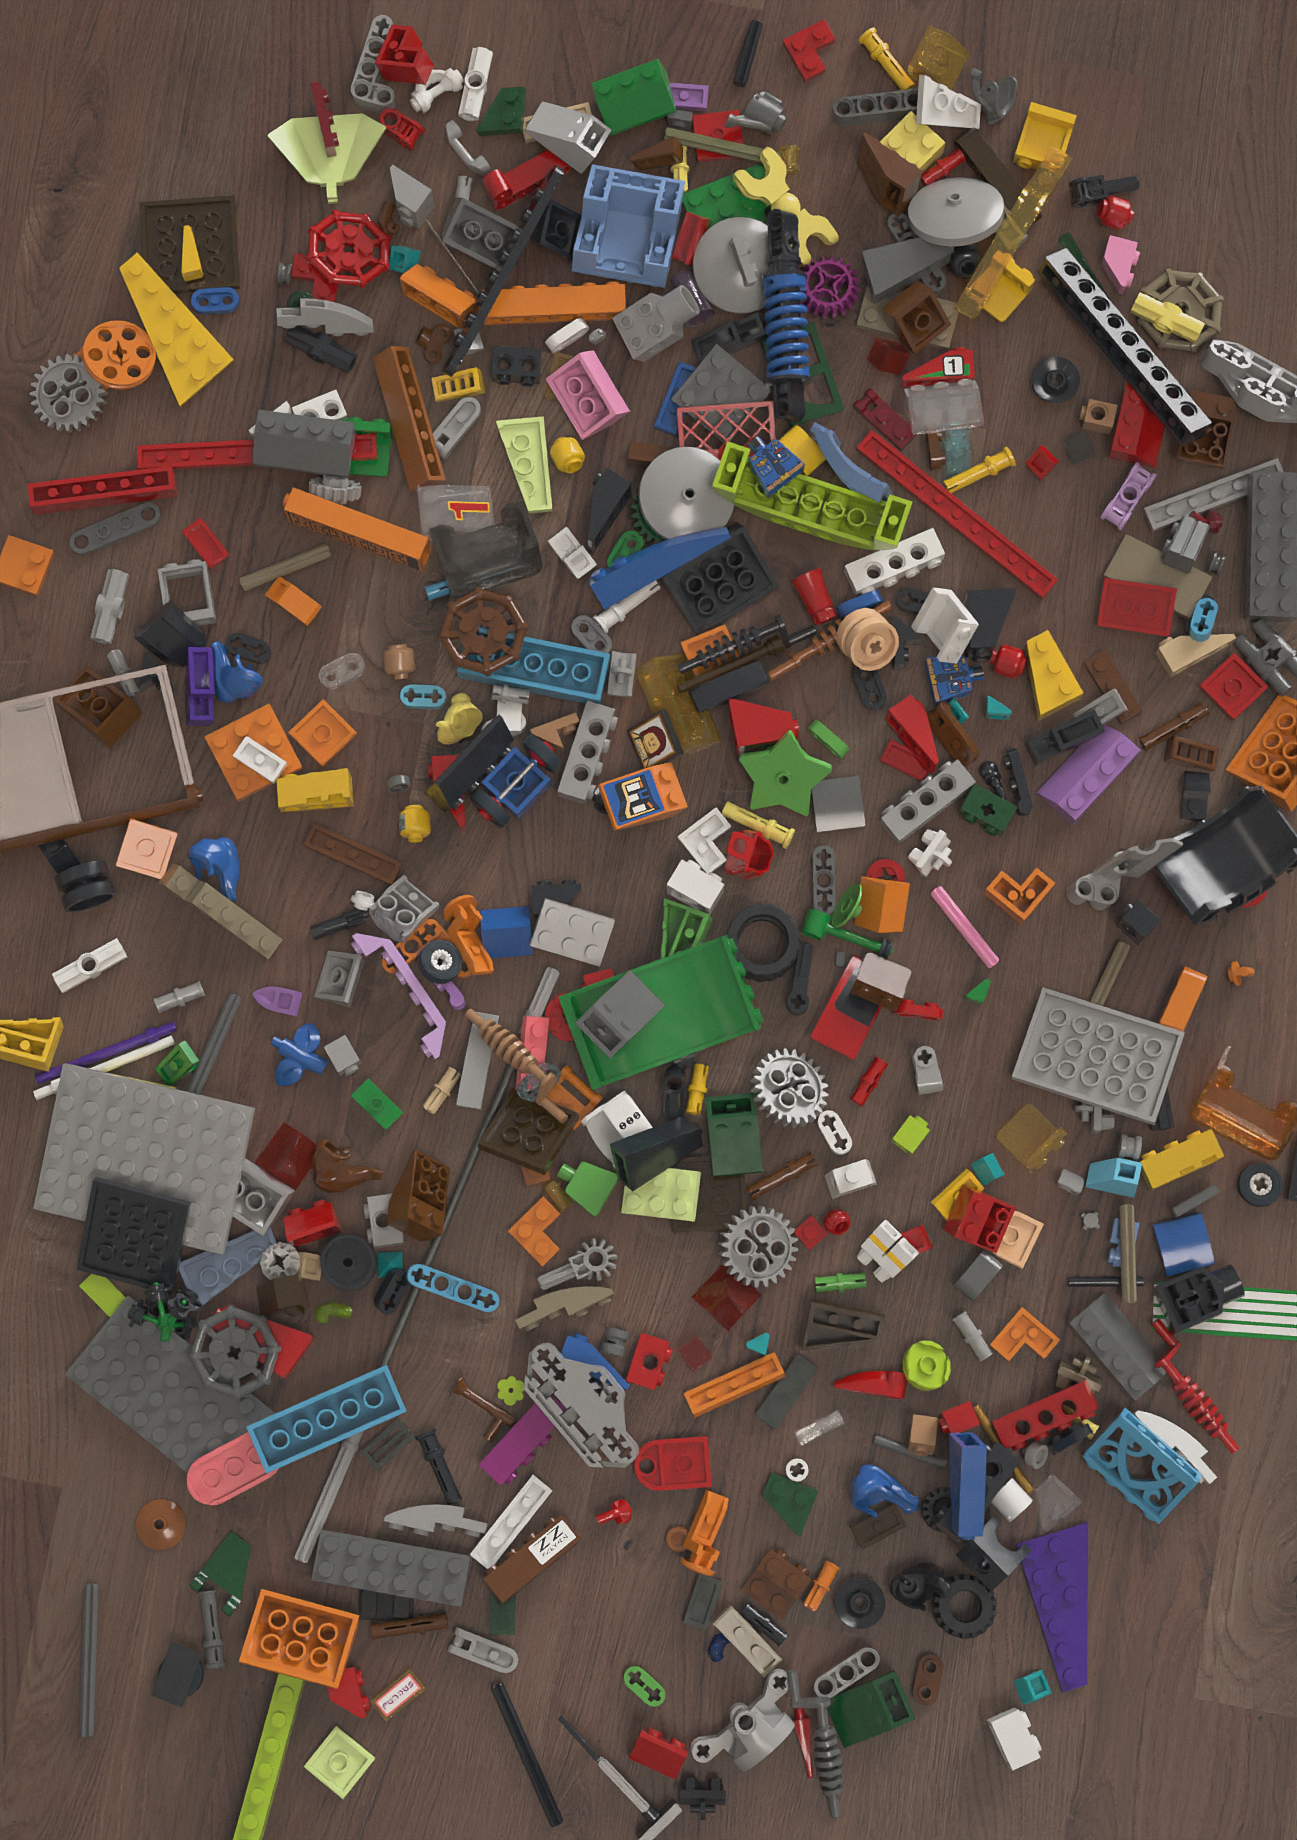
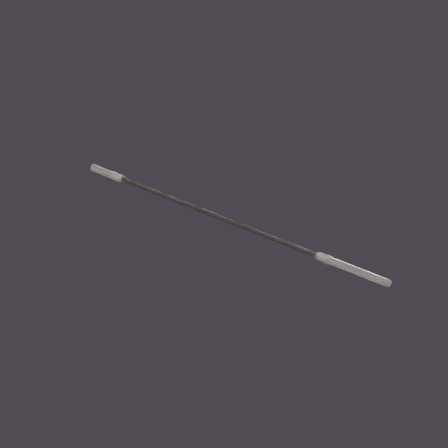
(350, 1444)

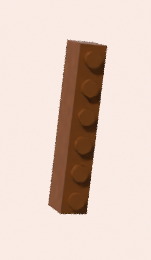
(408, 417)

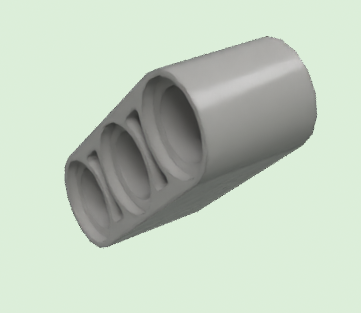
(854, 1662)

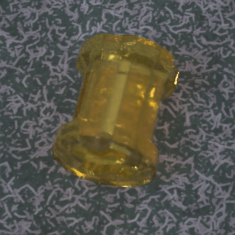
(790, 158)

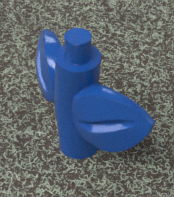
(298, 1055)

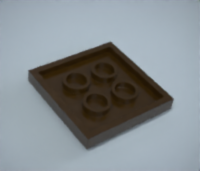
(527, 1133)
(717, 1197)

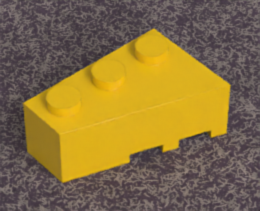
(1050, 676)
(315, 791)
(30, 1041)
(1180, 1158)

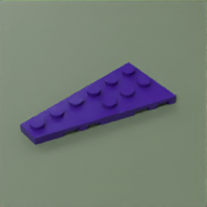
(1059, 1589)

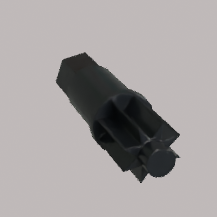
(337, 924)

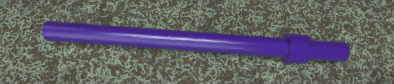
(151, 1035)

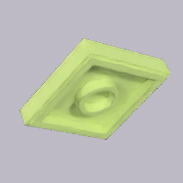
(339, 1762)

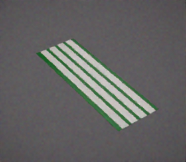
(1256, 1315)

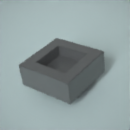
(680, 120)

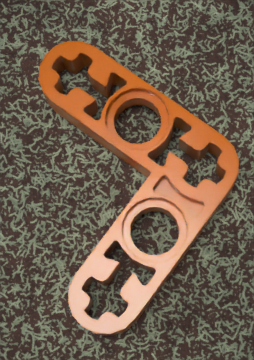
(440, 934)

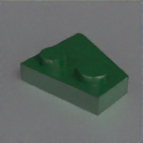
(505, 113)
(790, 1501)

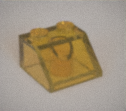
(938, 57)

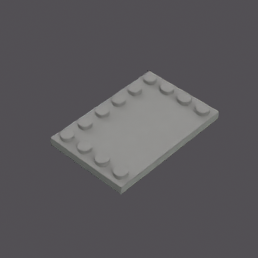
(1098, 1056)

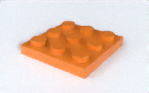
(265, 730)

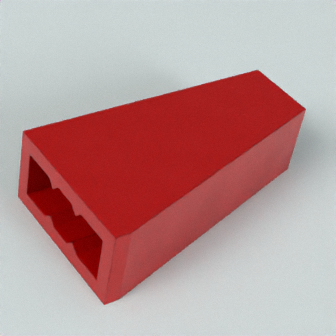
(292, 1343)

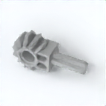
(580, 1266)

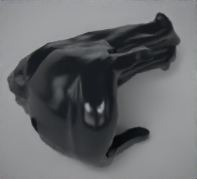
(923, 1582)

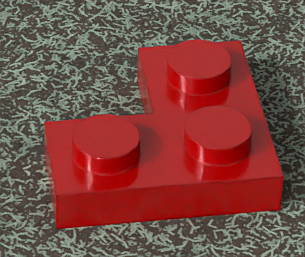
(804, 46)
(305, 271)

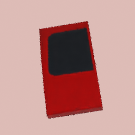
(846, 1016)

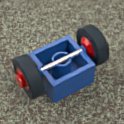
(516, 782)

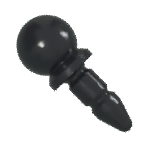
(989, 771)

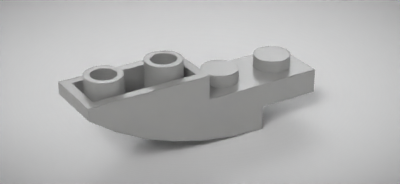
(335, 316)
(426, 1517)

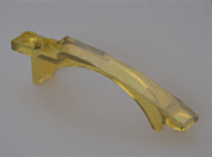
(1027, 207)

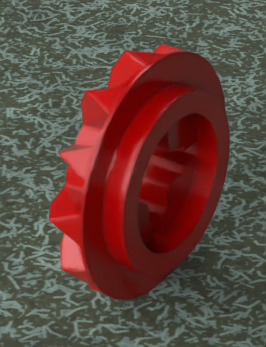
(891, 868)

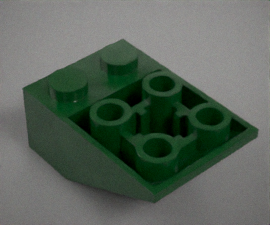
(733, 1134)
(870, 1709)

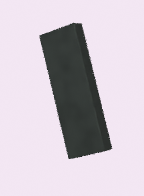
(786, 1391)

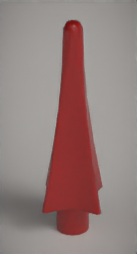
(802, 1729)

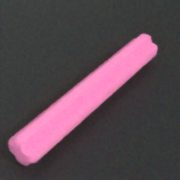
(964, 927)

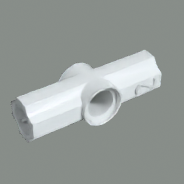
(473, 96)
(75, 974)

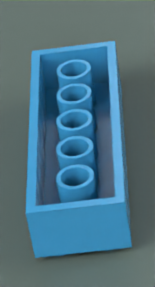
(548, 670)
(326, 1419)

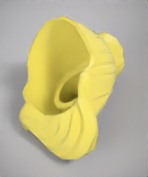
(459, 720)

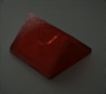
(288, 1156)

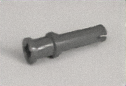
(212, 1643)

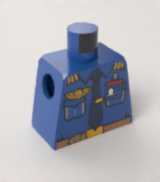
(773, 465)
(951, 679)

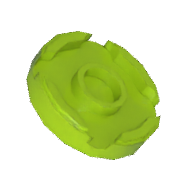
(926, 1365)

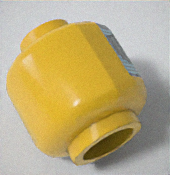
(414, 823)

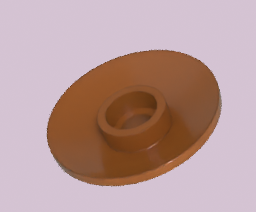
(173, 1528)

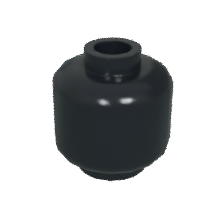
(965, 261)

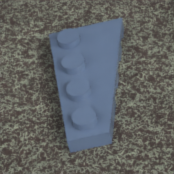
(213, 1272)

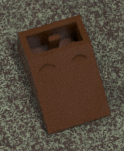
(888, 174)
(1214, 445)
(420, 1198)

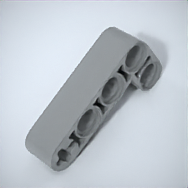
(370, 83)

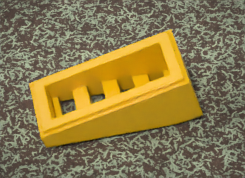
(191, 264)
(474, 373)

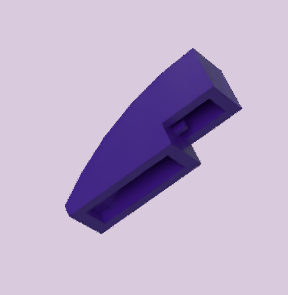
(199, 687)

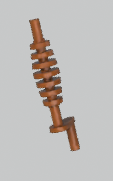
(817, 646)

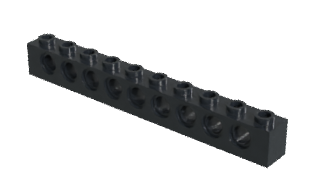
(1124, 347)

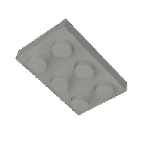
(572, 932)

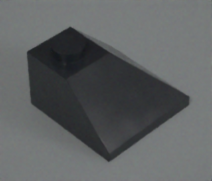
(558, 229)

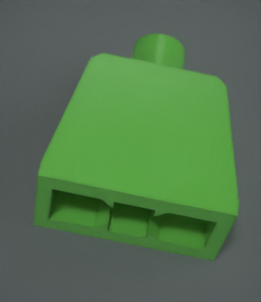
(588, 1186)

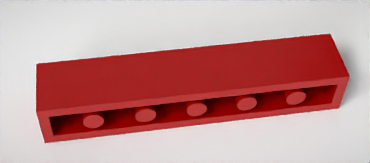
(102, 490)

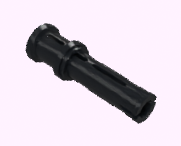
(434, 1454)

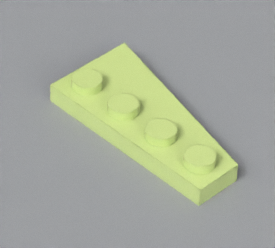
(527, 453)

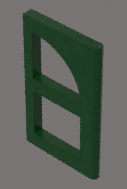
(817, 411)

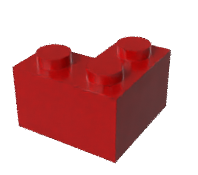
(403, 58)

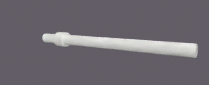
(112, 1064)

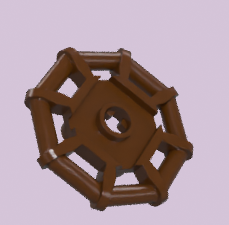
(470, 626)

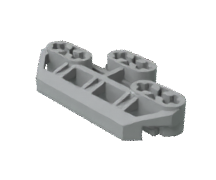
(1254, 381)
(585, 1402)

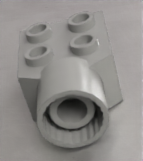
(655, 322)

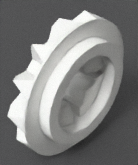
(283, 1250)

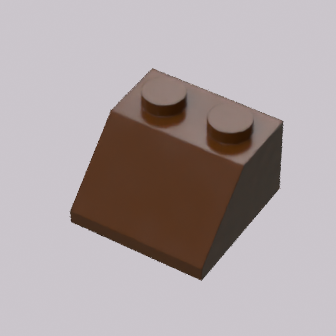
(916, 316)

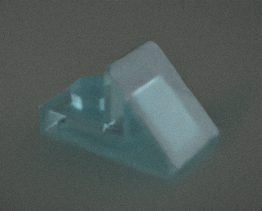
(957, 450)

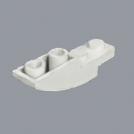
(1181, 1441)

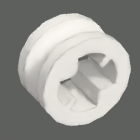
(799, 1477)

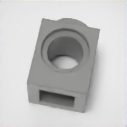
(343, 1056)

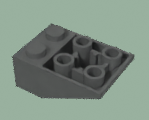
(619, 1014)

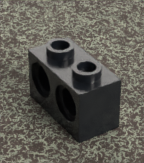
(517, 359)

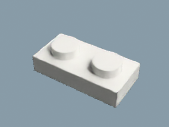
(260, 759)

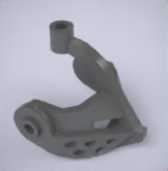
(994, 99)

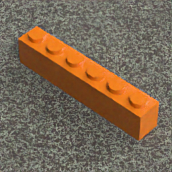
(557, 304)

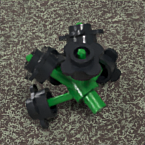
(161, 1305)

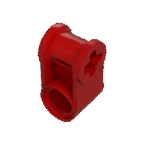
(404, 131)

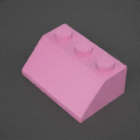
(587, 394)

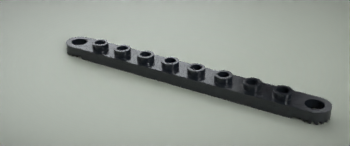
(497, 278)

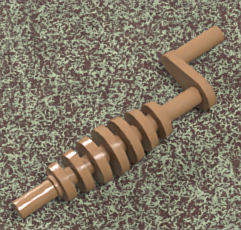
(514, 1052)

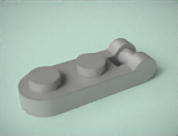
(456, 425)
(484, 1651)

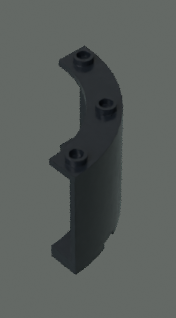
(1230, 857)

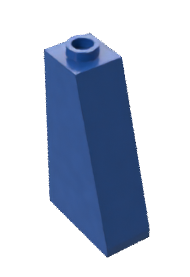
(967, 1484)

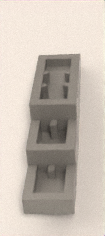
(475, 1068)

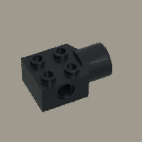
(1197, 1296)

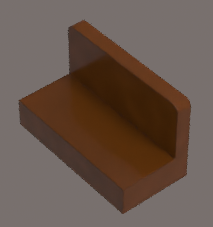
(643, 454)

